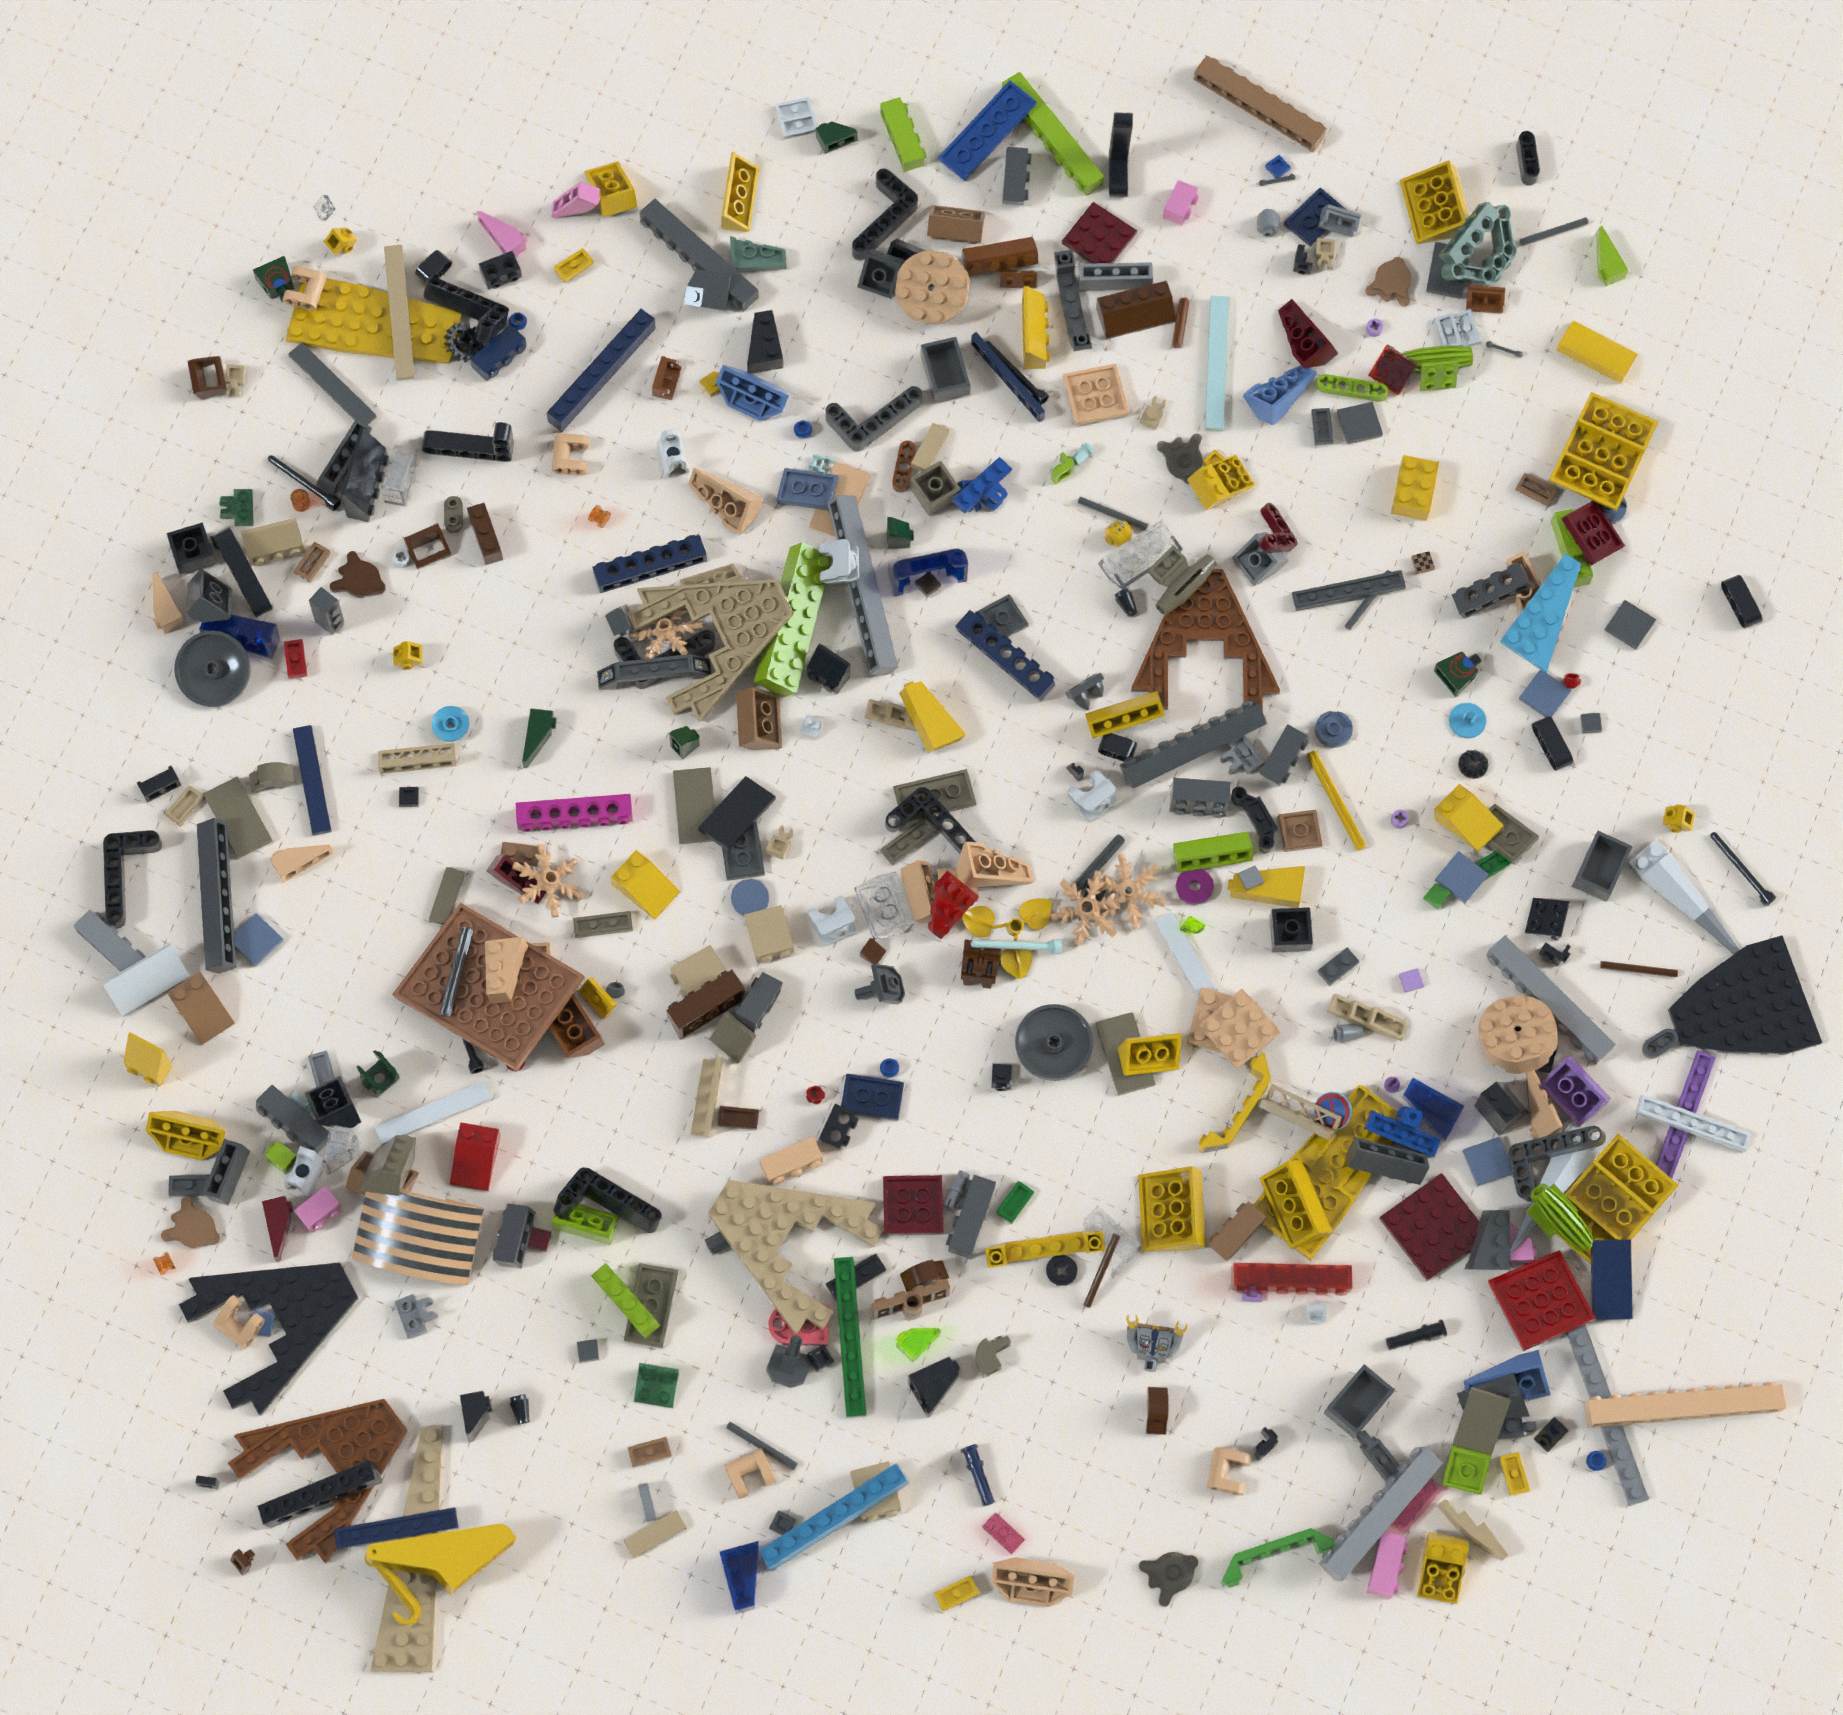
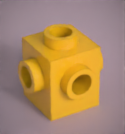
(340, 240)
(407, 655)
(1678, 818)

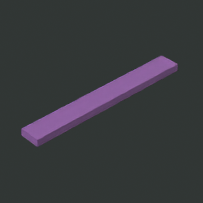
(1689, 1100)

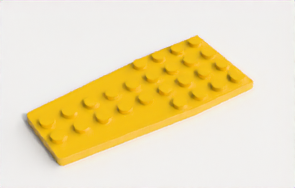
(359, 322)
(1328, 1170)

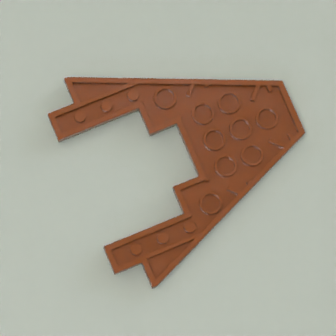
(1207, 615)
(345, 1439)

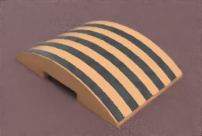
(418, 1236)

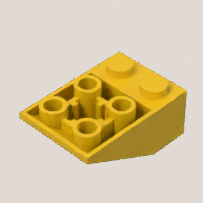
(1220, 482)
(1442, 1567)

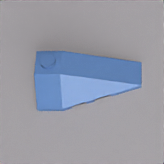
(1276, 397)
(1527, 1372)

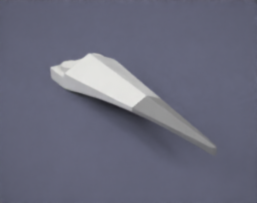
(1664, 875)
(1562, 1172)

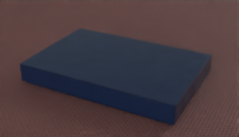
(1306, 218)
(873, 1096)

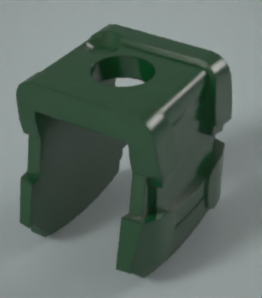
(383, 1067)

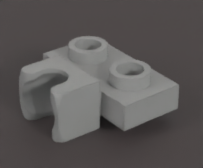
(1241, 755)
(415, 1314)

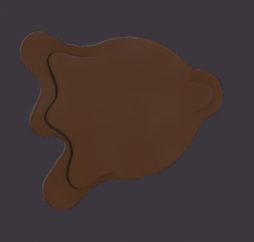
(358, 578)

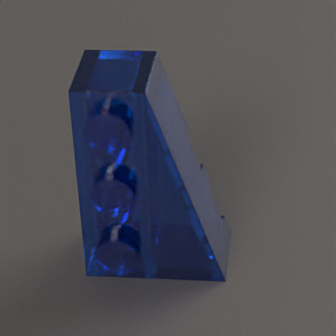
(1437, 1109)
(740, 1570)

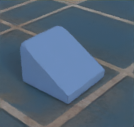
(266, 1328)

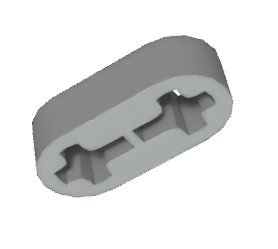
(647, 1502)

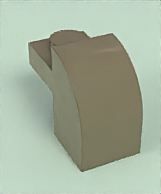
(271, 774)
(986, 1355)

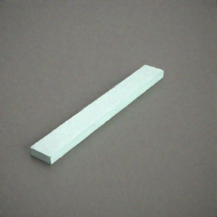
(1216, 363)

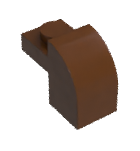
(924, 1274)
(1157, 1410)

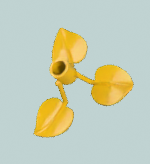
(1033, 912)

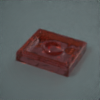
(1392, 369)

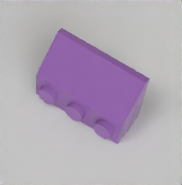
(1575, 1091)

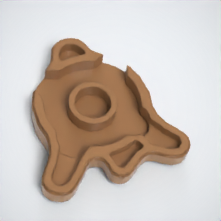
(1391, 280)
(192, 1226)

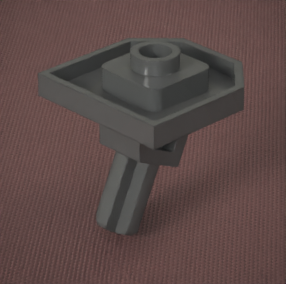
(886, 985)
(788, 1365)

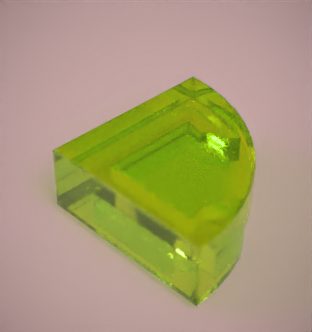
(1192, 926)

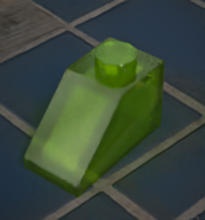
(916, 1341)

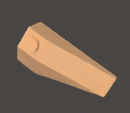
(729, 501)
(986, 867)
(1543, 1117)

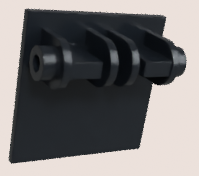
(1547, 917)

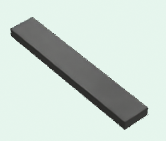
(331, 384)
(1348, 590)

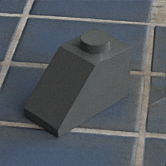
(619, 620)

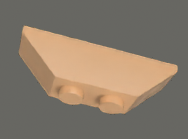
(1032, 1581)

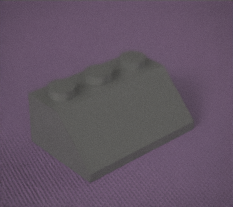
(208, 598)

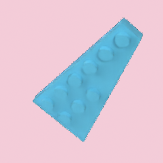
(1540, 622)

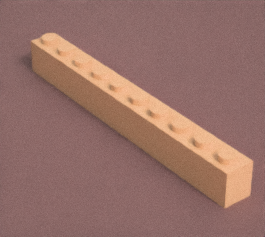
(1684, 1405)

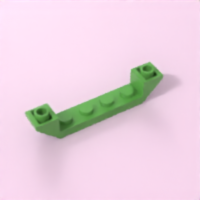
(1233, 1573)

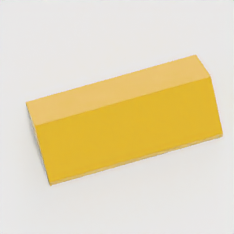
(739, 194)

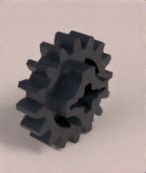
(463, 342)

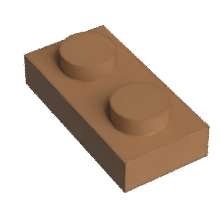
(520, 853)
(649, 1452)

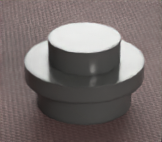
(615, 989)

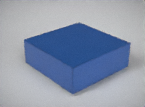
(1278, 167)

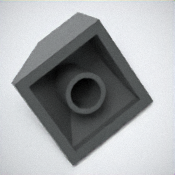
(708, 290)

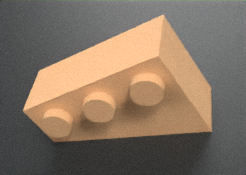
(502, 967)

